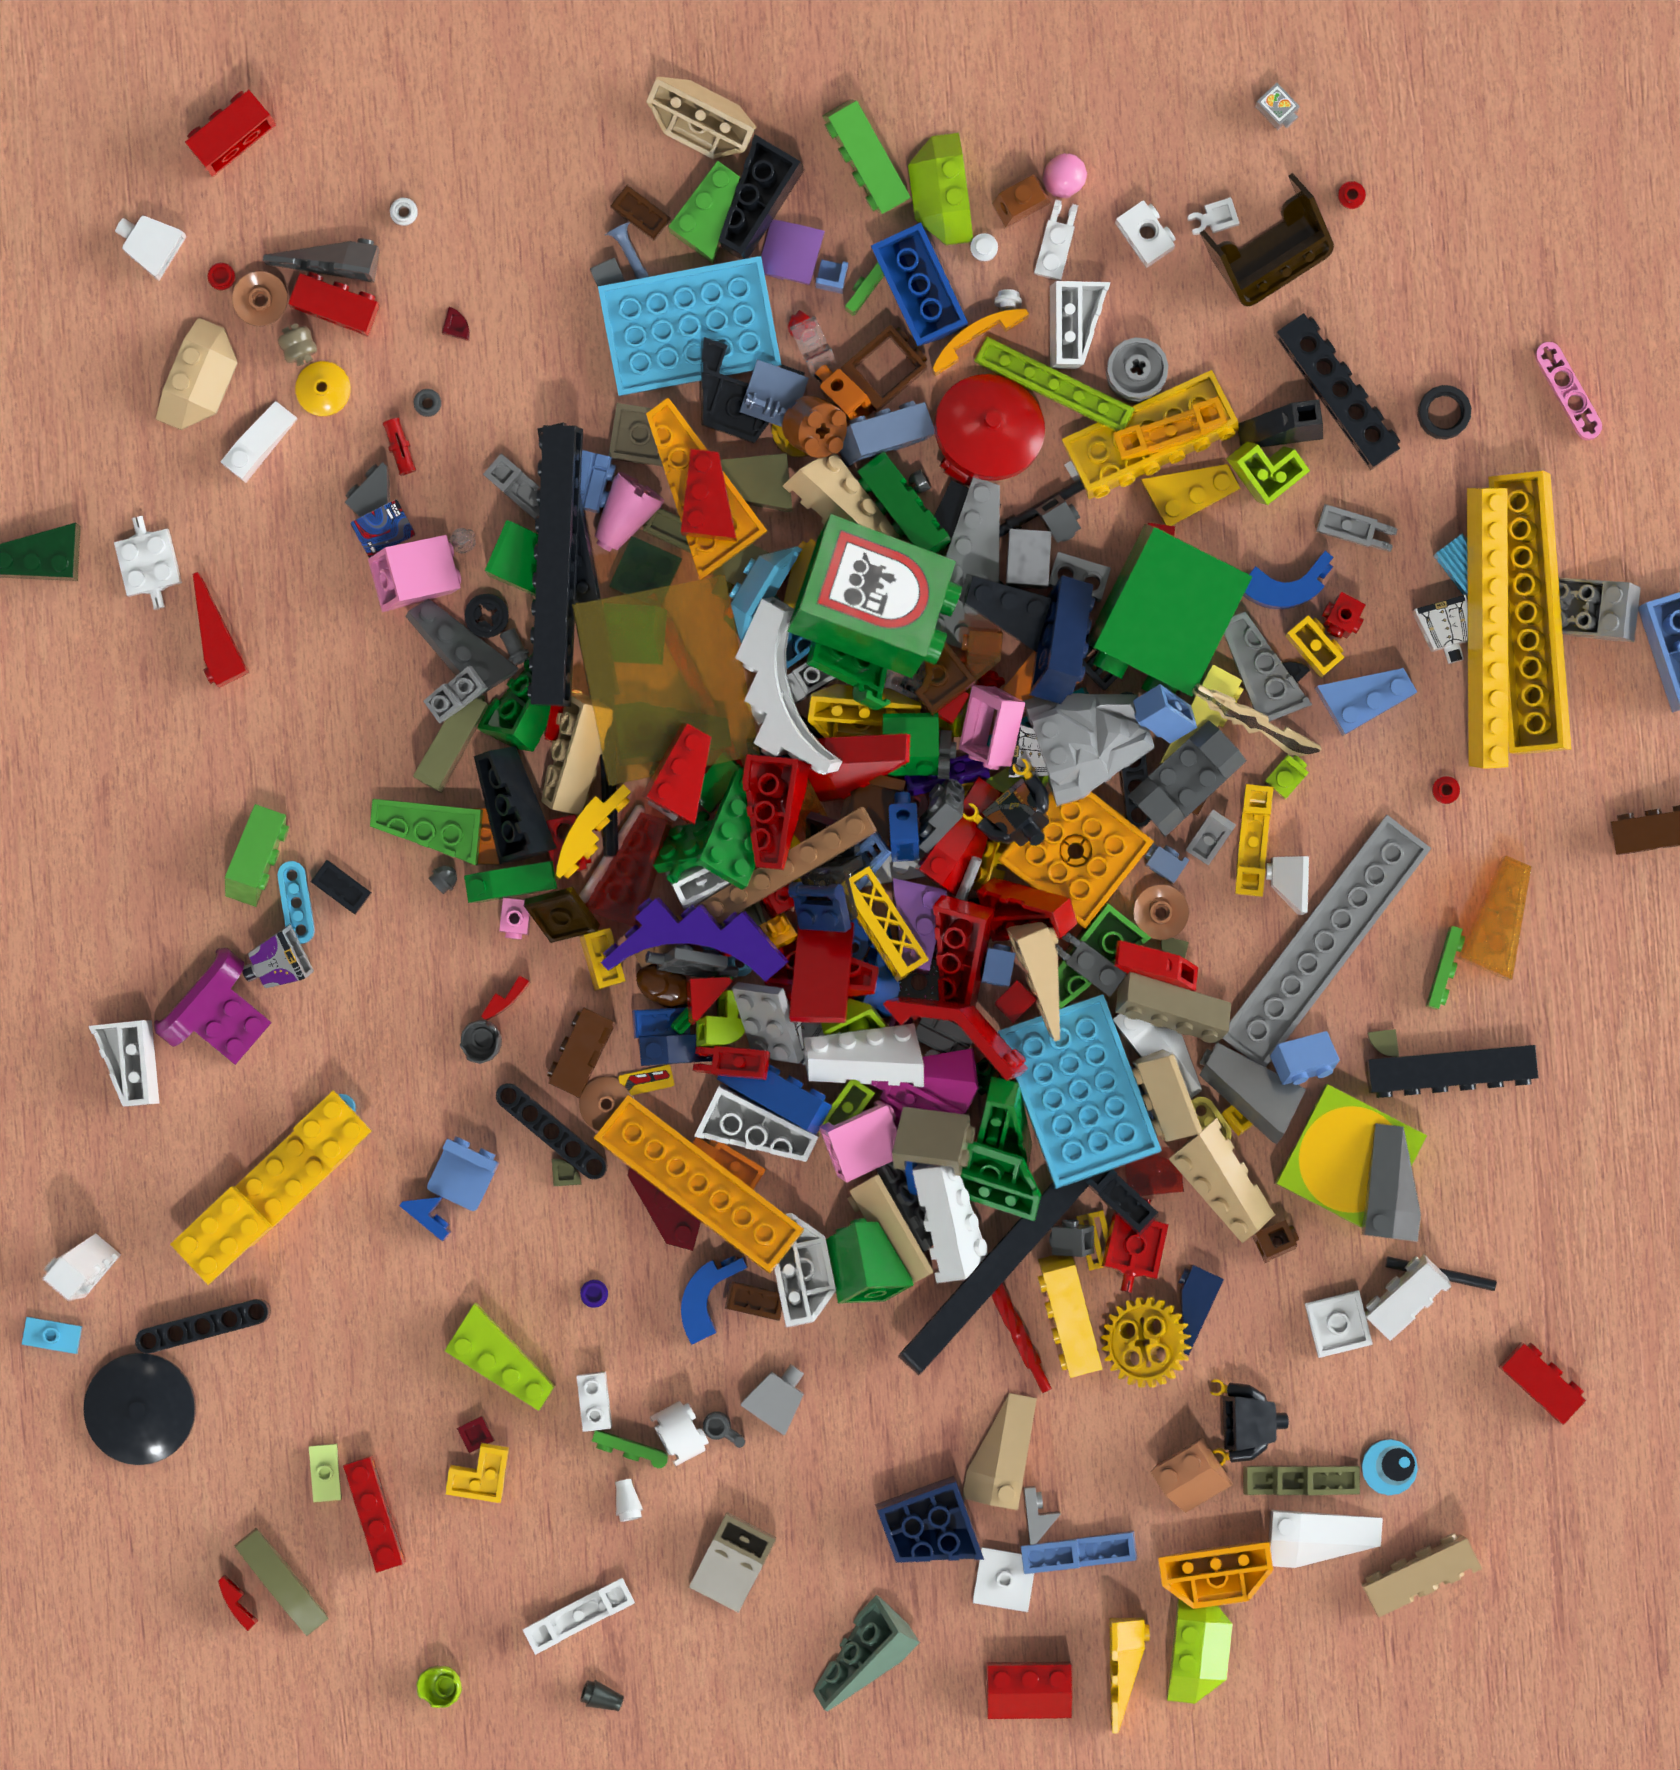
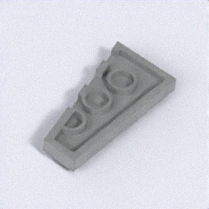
(1262, 672)

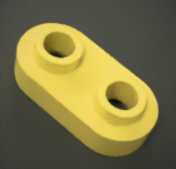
(1210, 1115)

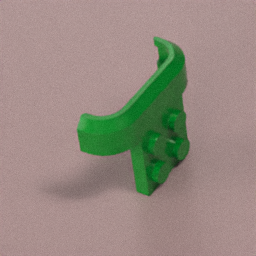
(865, 677)

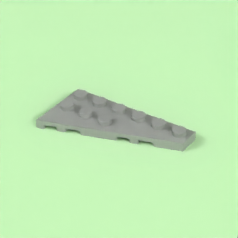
(976, 553)

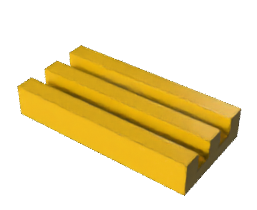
(1090, 1217)

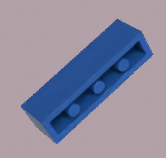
(784, 1098)

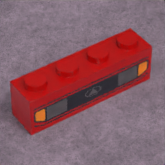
(374, 1514)

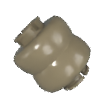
(297, 344)

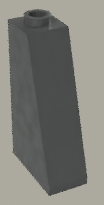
(1252, 1090)

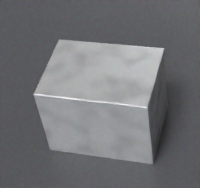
(1028, 558)

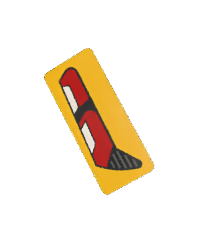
(648, 1080)

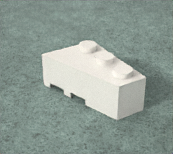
(1073, 320)

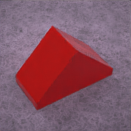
(703, 993)

